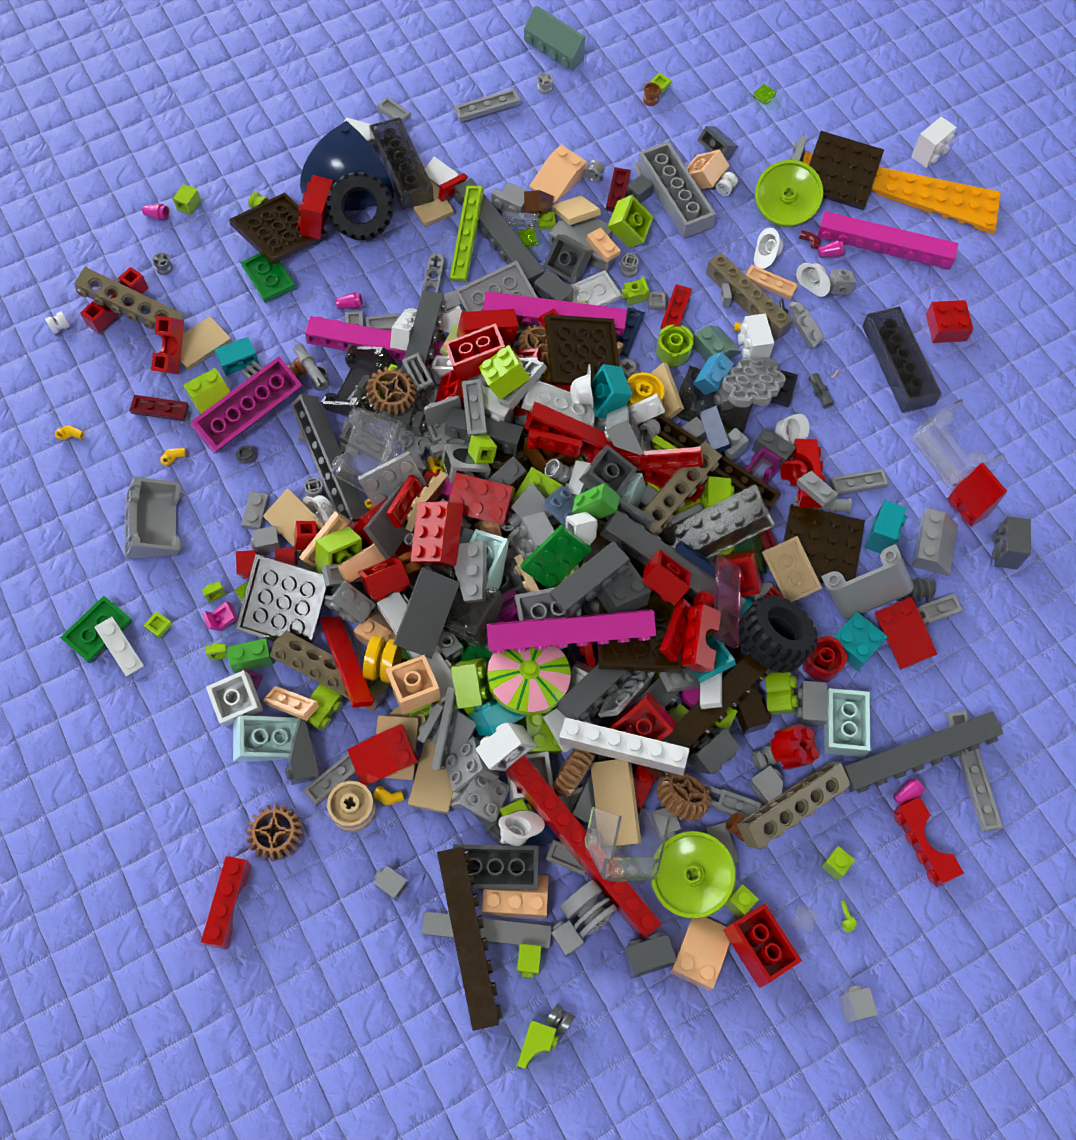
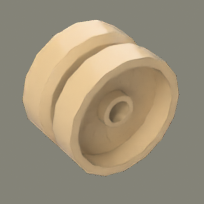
(350, 794)

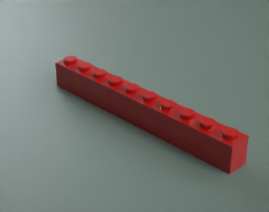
(593, 441)
(572, 836)

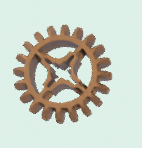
(534, 338)
(378, 383)
(572, 771)
(683, 796)
(257, 830)

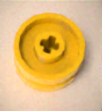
(644, 386)
(379, 657)

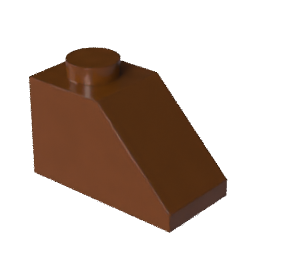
(537, 202)

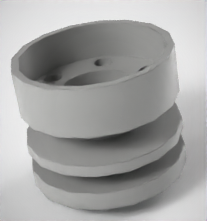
(588, 908)

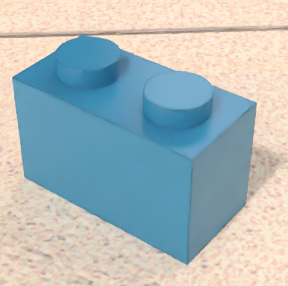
(713, 373)

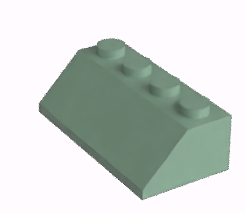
(555, 38)

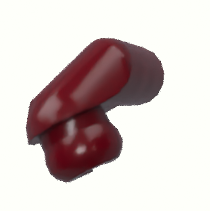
(815, 241)

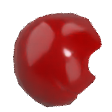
(793, 470)

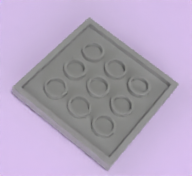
(505, 280)

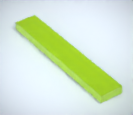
(466, 234)

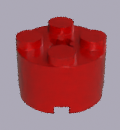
(827, 669)
(794, 747)

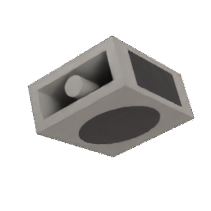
(457, 459)

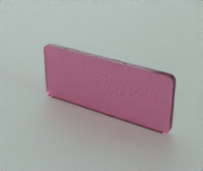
(727, 601)

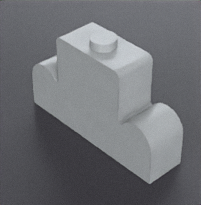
(579, 233)

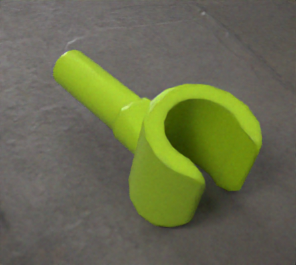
(850, 923)

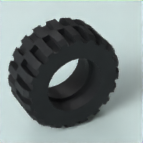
(337, 198)
(777, 634)

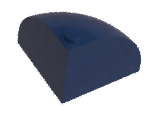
(341, 153)

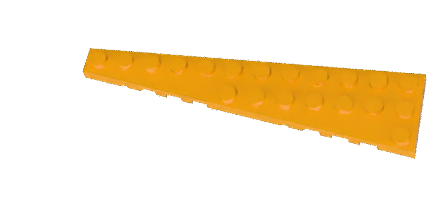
(948, 198)

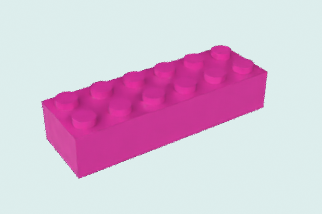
(246, 405)

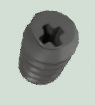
(922, 588)

